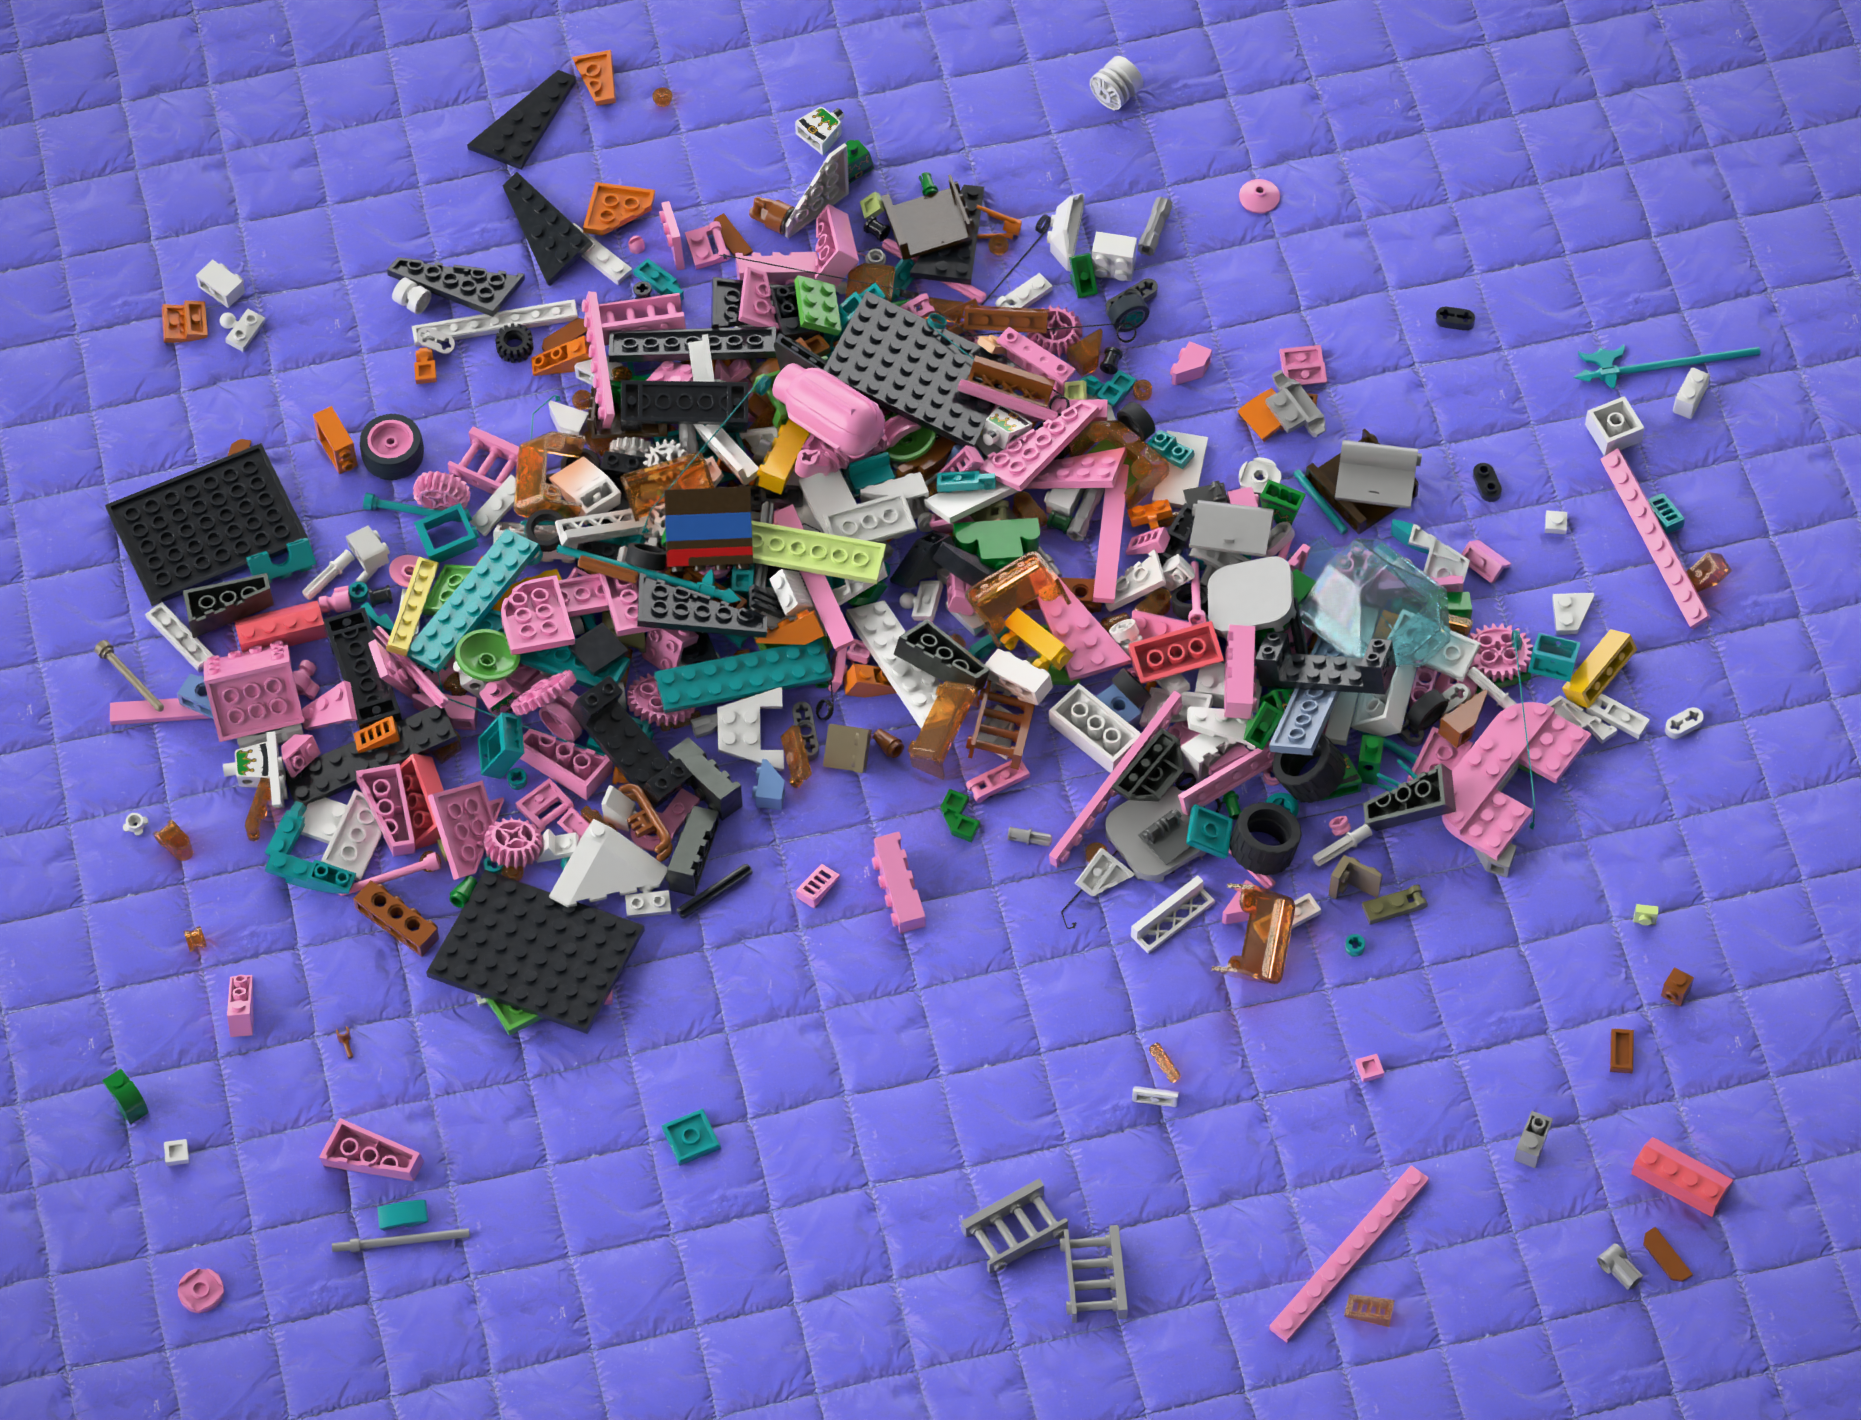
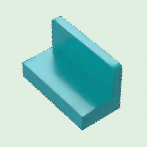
(870, 471)

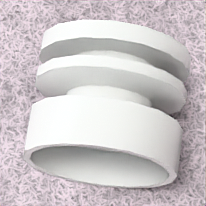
(1116, 82)

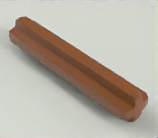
(608, 569)

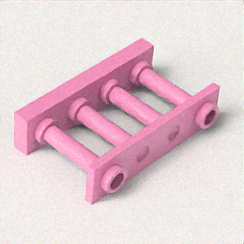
(642, 314)
(1035, 359)
(497, 448)

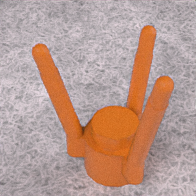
(1011, 225)

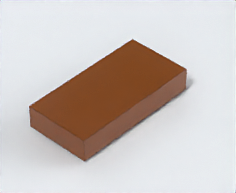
(1621, 1050)

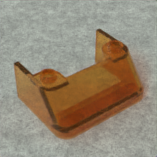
(1148, 465)
(648, 484)
(531, 488)
(1012, 589)
(942, 726)
(1265, 936)

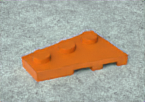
(598, 75)

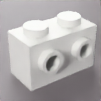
(220, 283)

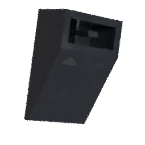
(787, 314)
(919, 560)

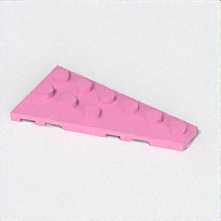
(1036, 449)
(1082, 471)
(1083, 635)

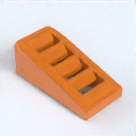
(380, 726)

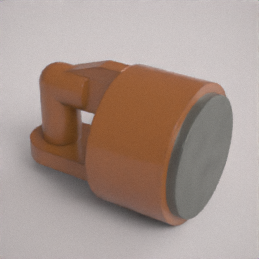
(773, 215)

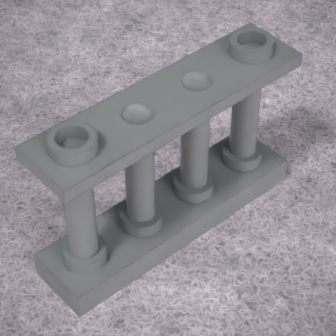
(1013, 1204)
(1112, 1261)

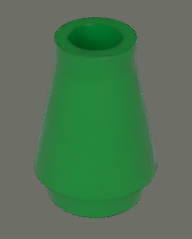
(463, 892)

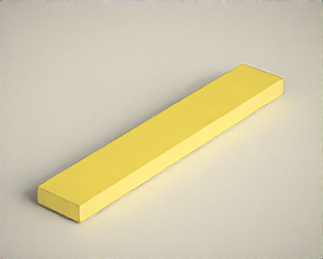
(412, 606)

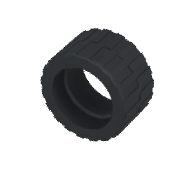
(1320, 780)
(1271, 820)

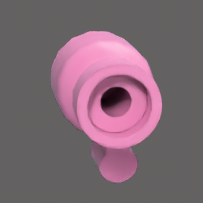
(338, 601)
(303, 682)

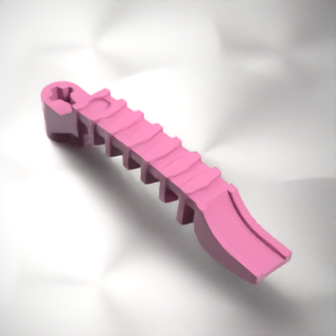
(814, 462)

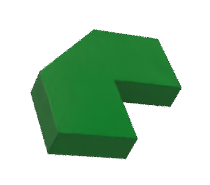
(958, 824)

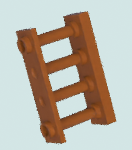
(1018, 737)

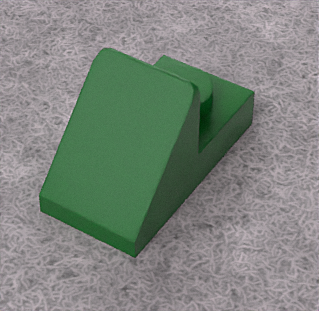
(1083, 275)
(1262, 726)

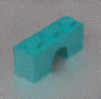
(299, 558)

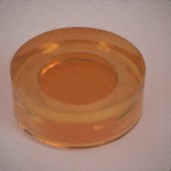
(1092, 849)

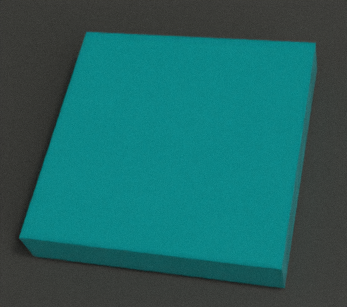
(1209, 831)
(691, 1137)

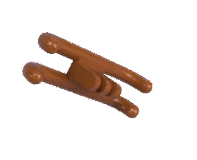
(647, 820)

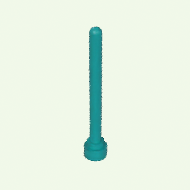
(372, 502)

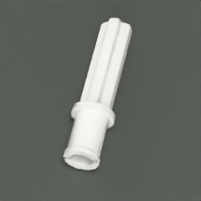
(328, 574)
(1498, 695)
(1340, 846)

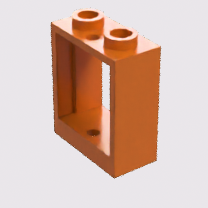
(335, 440)

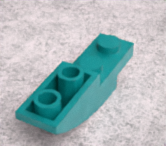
(848, 308)
(310, 875)

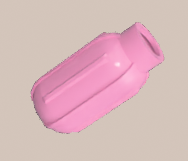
(830, 409)

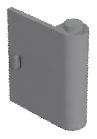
(1377, 474)
(1231, 528)

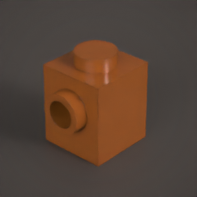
(1677, 986)

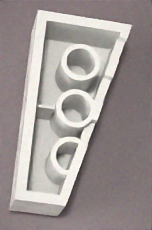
(1202, 752)

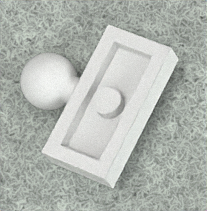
(243, 330)
(925, 603)
(647, 903)

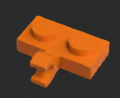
(1150, 513)

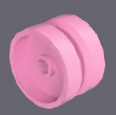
(559, 718)

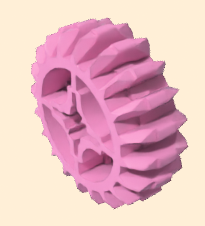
(1062, 338)
(440, 491)
(513, 842)

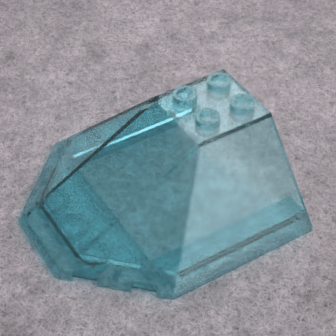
(1378, 595)

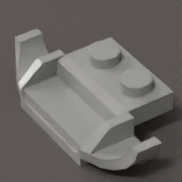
(1294, 406)
(1215, 561)

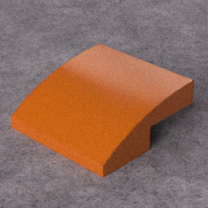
(184, 322)
(1260, 416)

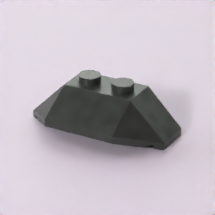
(791, 352)
(1152, 770)

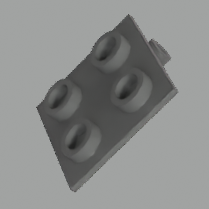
(1214, 492)
(1167, 837)

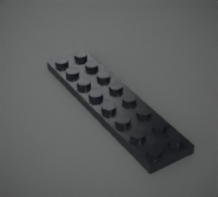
(673, 344)
(338, 768)

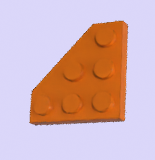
(615, 206)

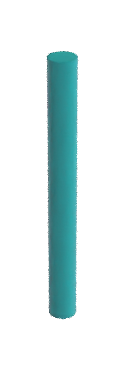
(1320, 502)

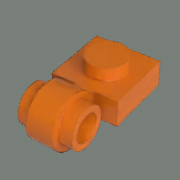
(425, 366)

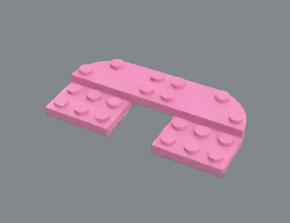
(540, 609)
(1484, 814)

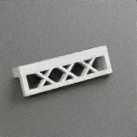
(701, 360)
(728, 452)
(598, 531)
(1168, 908)

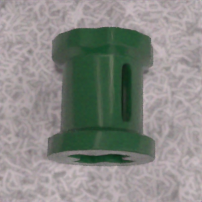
(1059, 521)

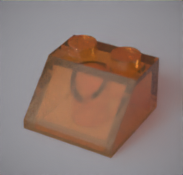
(871, 273)

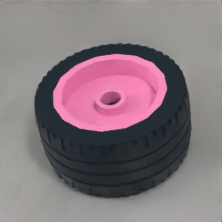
(391, 446)

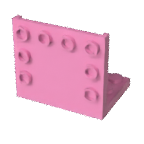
(252, 691)

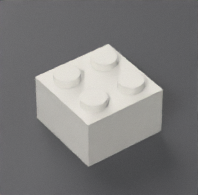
(1114, 256)
(1614, 425)

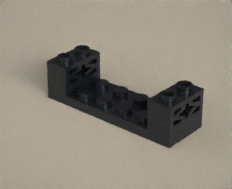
(684, 404)
(614, 466)
(349, 640)
(1329, 673)
(628, 744)

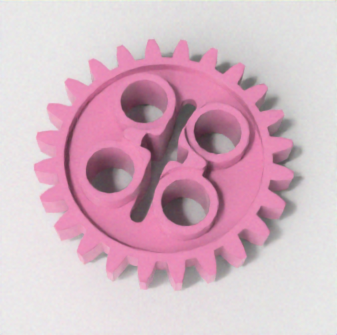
(1497, 656)
(543, 692)
(645, 701)

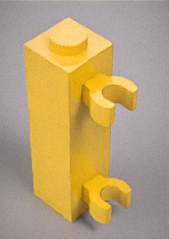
(1038, 639)

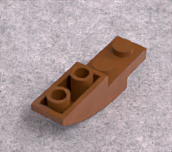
(815, 344)
(930, 462)

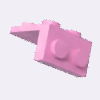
(666, 646)

